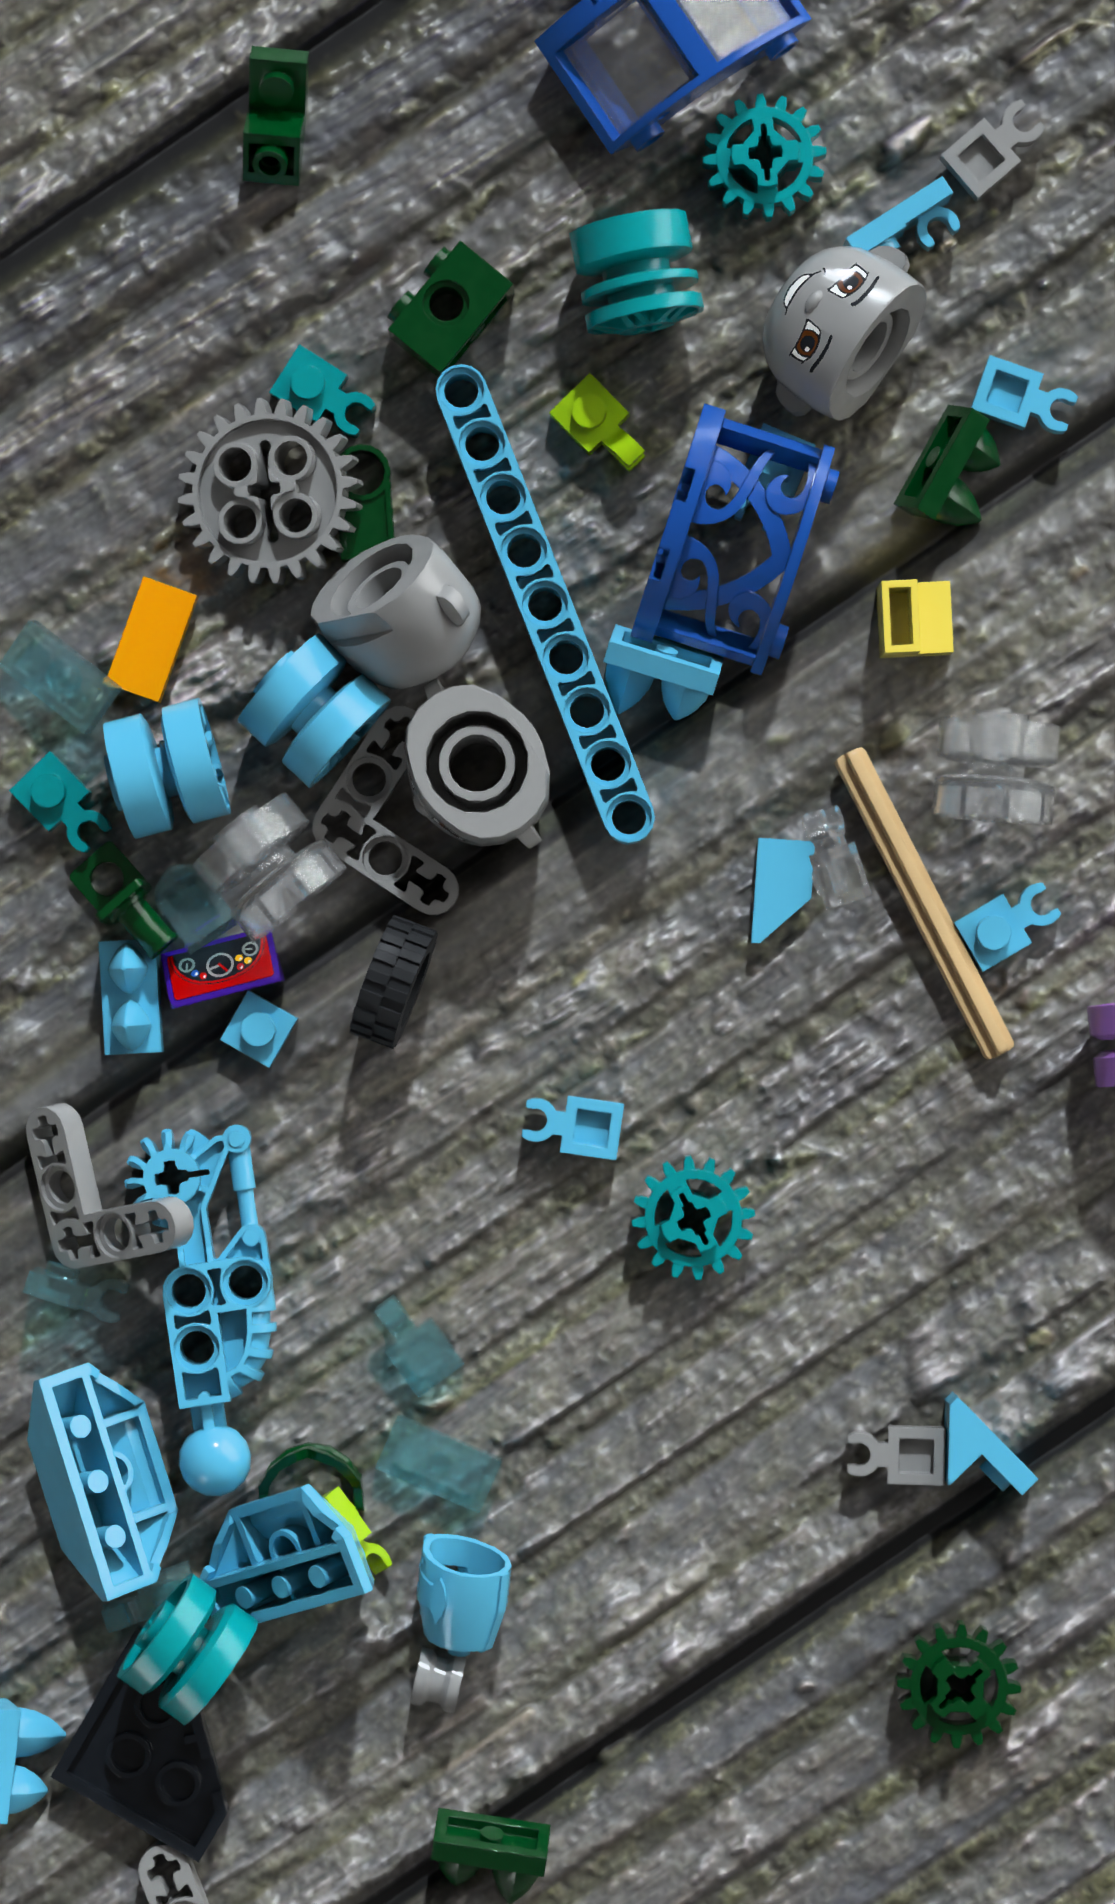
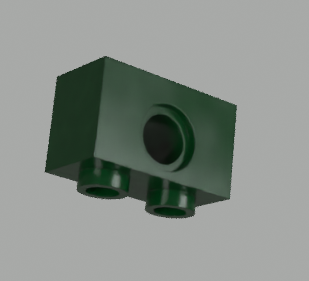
(439, 342)

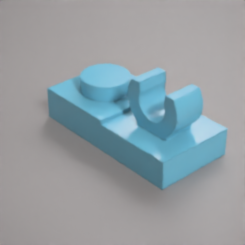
(917, 210)

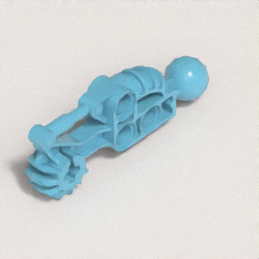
(214, 1455)

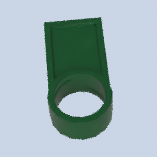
(375, 520)

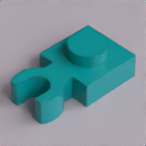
(318, 385)
(56, 797)

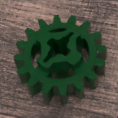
(938, 1703)

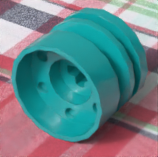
(634, 260)

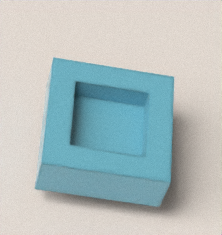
(259, 1029)

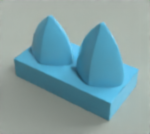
(685, 672)
(130, 999)
(22, 1735)

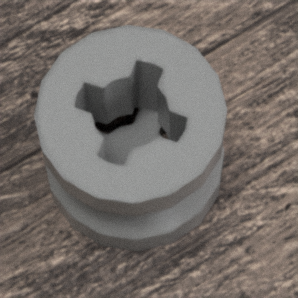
(438, 1680)

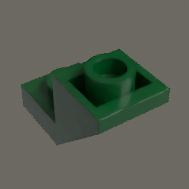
(275, 115)

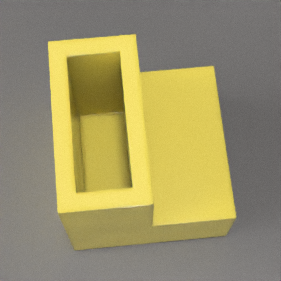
(914, 618)

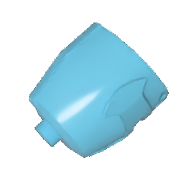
(466, 1605)

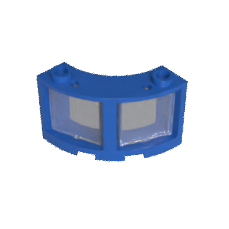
(649, 59)

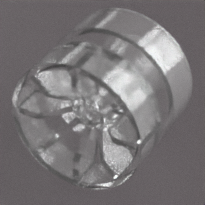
(997, 753)
(259, 849)

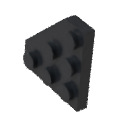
(147, 1766)

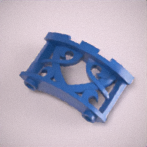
(711, 466)

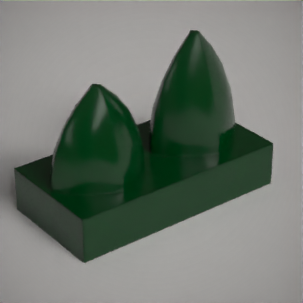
(934, 483)
(507, 1846)

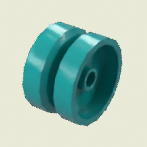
(187, 1648)

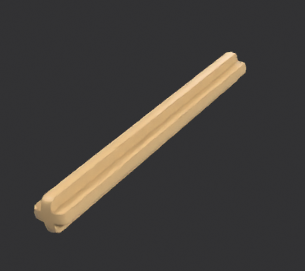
(924, 903)

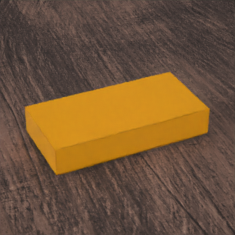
(152, 639)

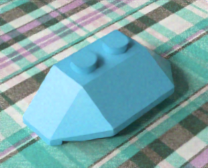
(101, 1478)
(286, 1556)

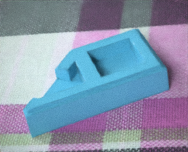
(780, 883)

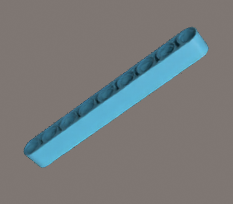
(540, 577)

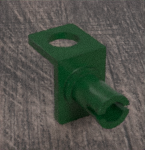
(126, 905)

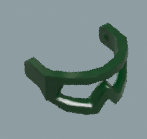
(321, 1453)

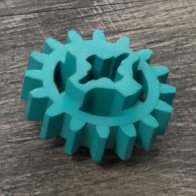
(788, 154)
(669, 1230)

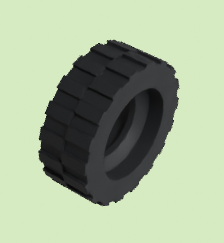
(393, 981)

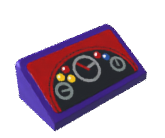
(220, 969)

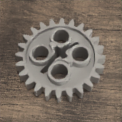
(320, 484)

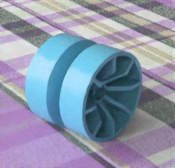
(301, 698)
(149, 775)

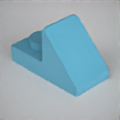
(969, 1439)

